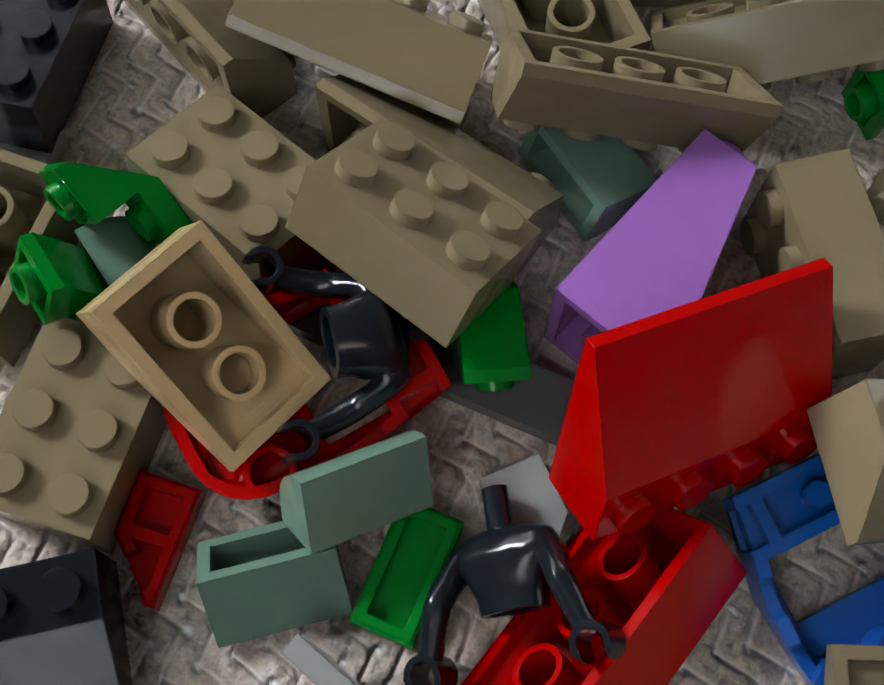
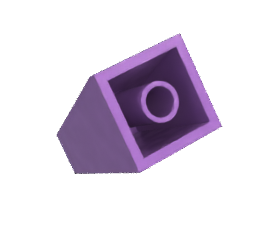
(658, 250)

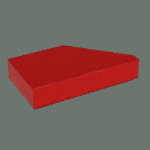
(156, 532)

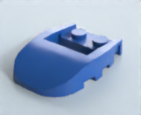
(776, 518)

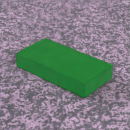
(403, 575)

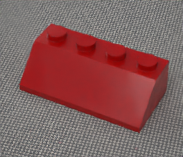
(651, 583)

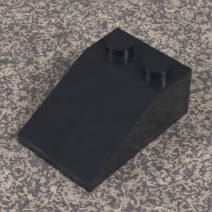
(63, 622)

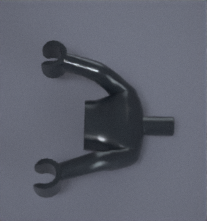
(359, 340)
(509, 575)

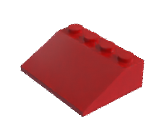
(695, 399)

